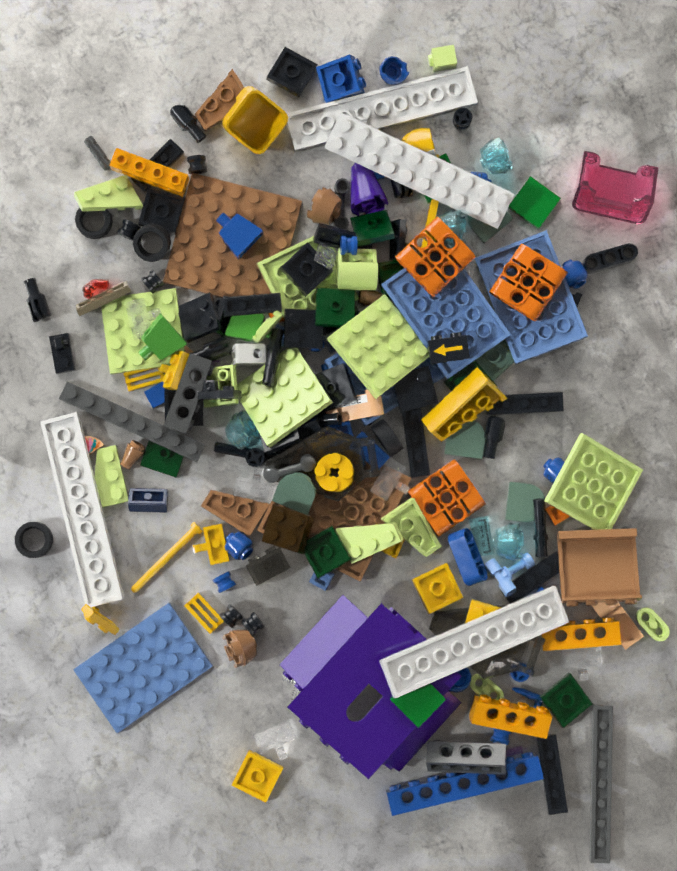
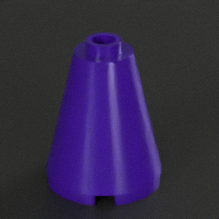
(366, 191)

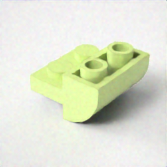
(358, 270)
(225, 376)

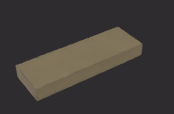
(103, 298)

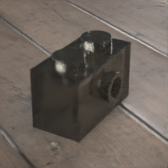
(267, 566)

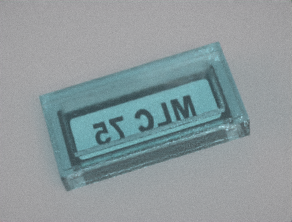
(481, 532)

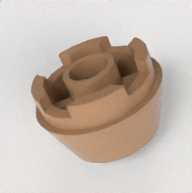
(325, 207)
(240, 647)

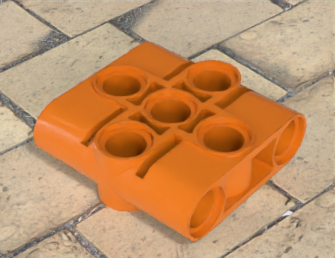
(459, 255)
(527, 258)
(470, 498)

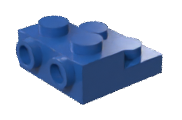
(341, 78)

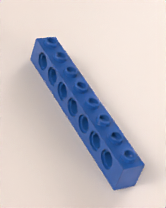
(398, 806)

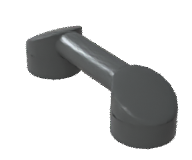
(341, 188)
(272, 474)

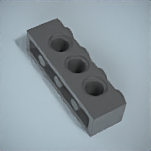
(186, 423)
(474, 764)

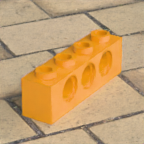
(149, 172)
(611, 637)
(537, 727)

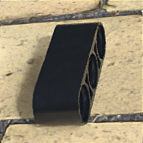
(616, 252)

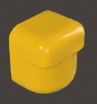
(254, 120)

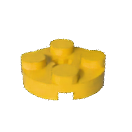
(345, 472)

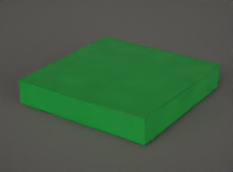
(534, 202)
(419, 704)

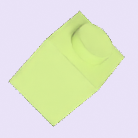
(442, 58)

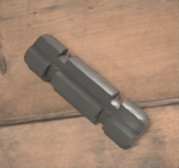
(97, 152)

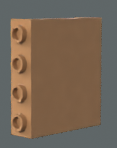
(598, 567)

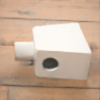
(243, 355)

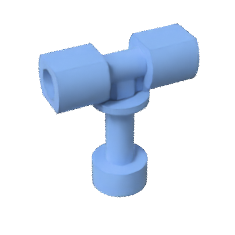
(504, 574)

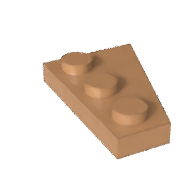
(220, 102)
(236, 511)

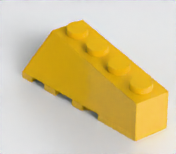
(463, 405)

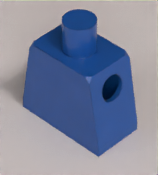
(238, 233)

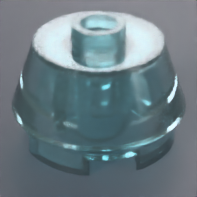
(495, 157)
(455, 223)
(242, 431)
(508, 542)

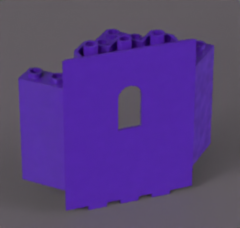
(338, 664)

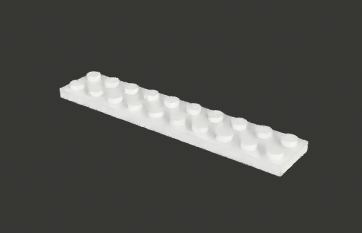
(385, 106)
(419, 170)
(82, 510)
(473, 641)

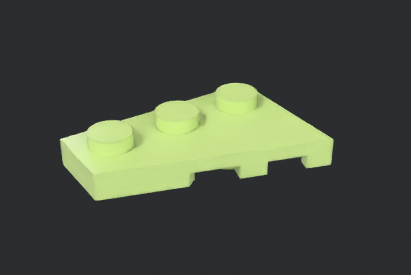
(109, 195)
(110, 477)
(413, 527)
(369, 539)

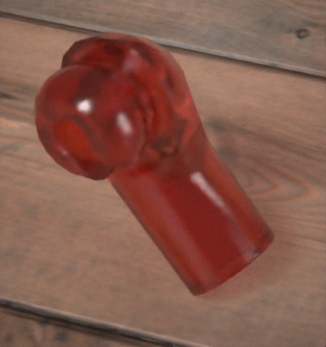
(94, 284)

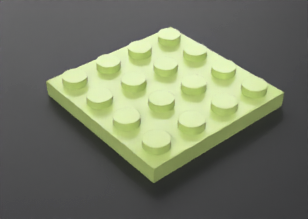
(279, 283)
(120, 343)
(379, 346)
(288, 403)
(593, 484)

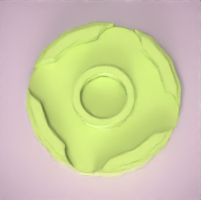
(267, 326)

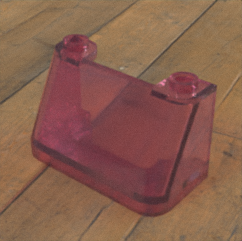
(614, 191)

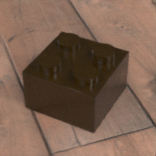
(287, 529)

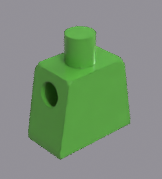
(245, 327)
(161, 339)

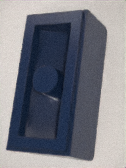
(148, 500)

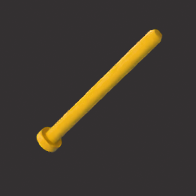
(168, 556)

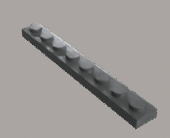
(132, 422)
(601, 783)

